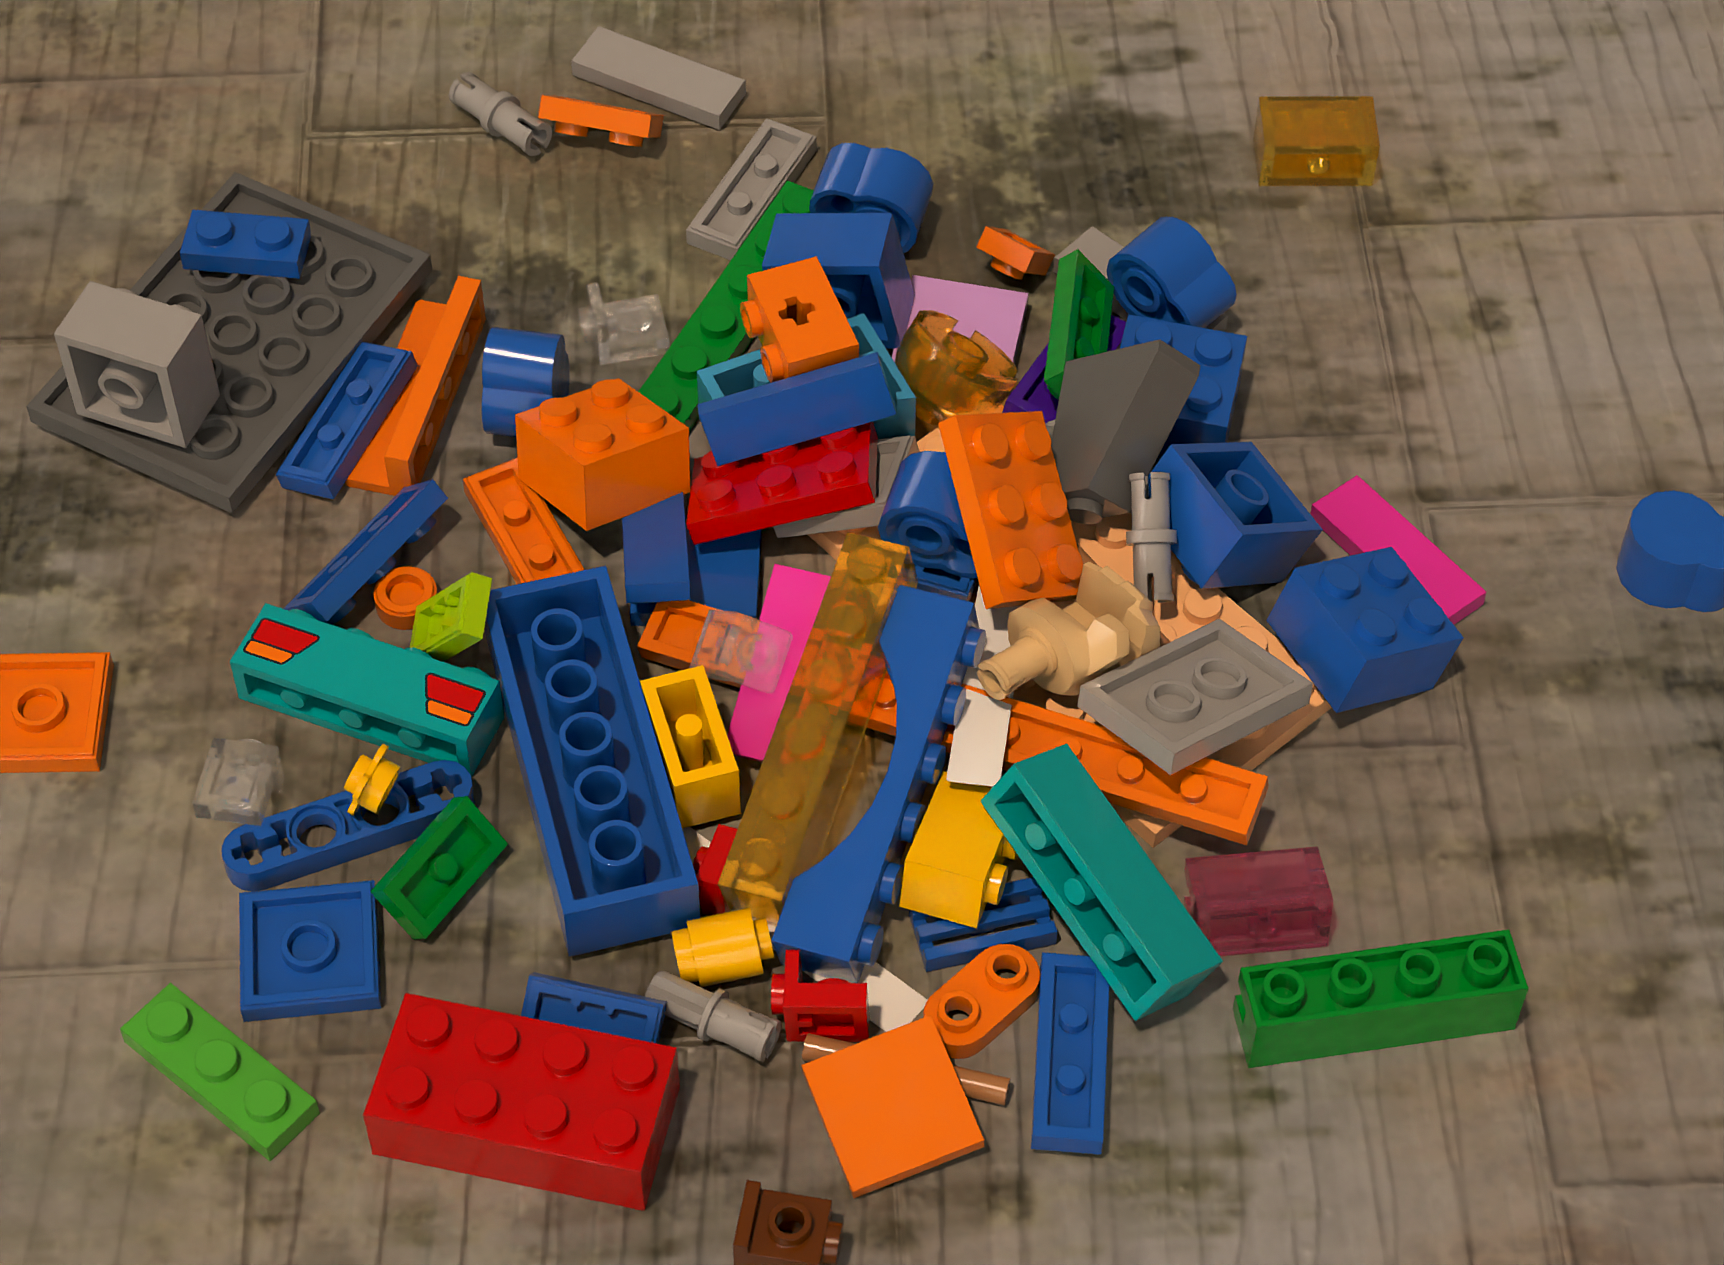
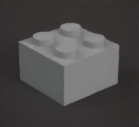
(137, 363)

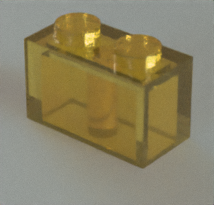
(1316, 141)

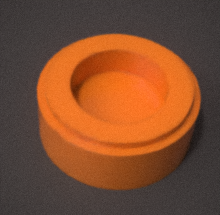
(400, 593)

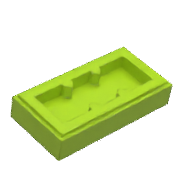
(452, 618)

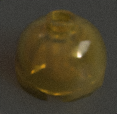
(952, 371)

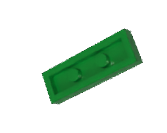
(1078, 317)

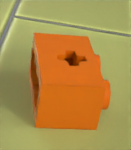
(796, 320)

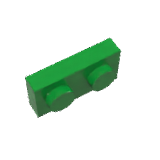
(439, 867)

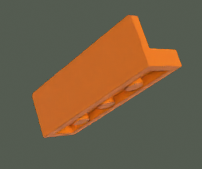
(442, 345)

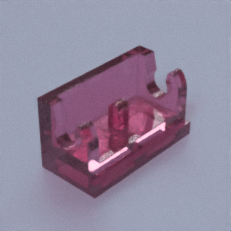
(1260, 900)

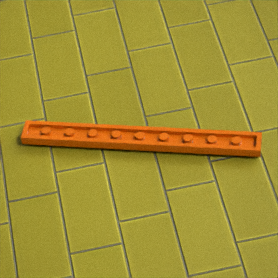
(1200, 796)

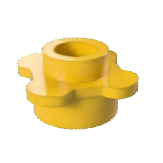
(371, 781)

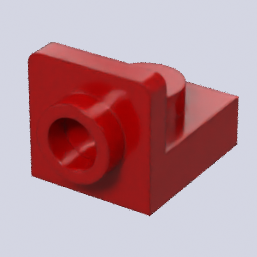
(822, 1008)

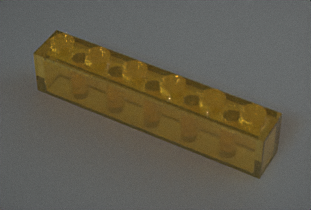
(817, 729)

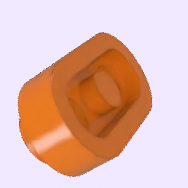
(987, 999)

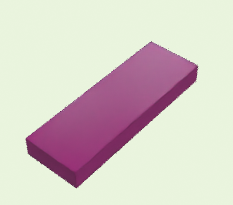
(1366, 522)
(792, 605)

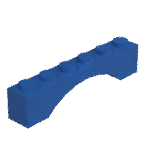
(840, 900)

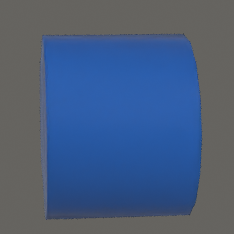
(875, 182)
(1171, 276)
(520, 374)
(927, 515)
(1674, 553)

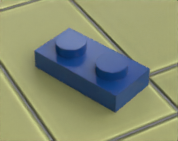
(245, 244)

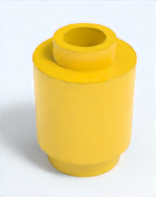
(722, 947)

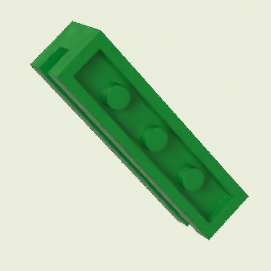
(1379, 998)

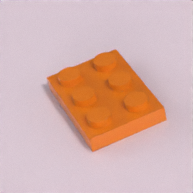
(1012, 507)

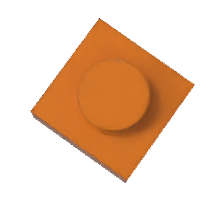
(1013, 253)

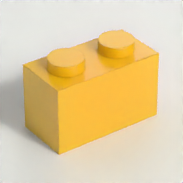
(693, 746)
(956, 857)

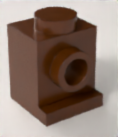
(766, 1212)

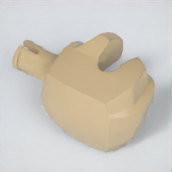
(1073, 644)

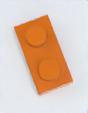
(576, 117)

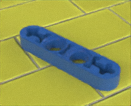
(353, 834)

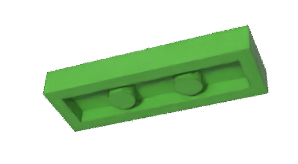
(220, 1071)

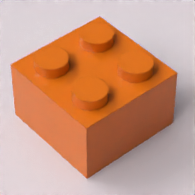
(602, 453)

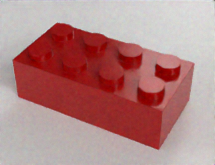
(523, 1101)

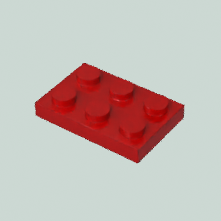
(783, 484)

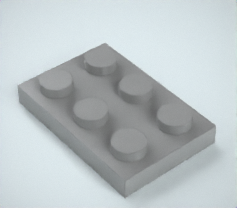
(1194, 696)

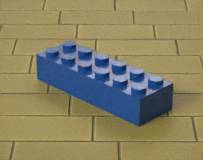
(590, 762)

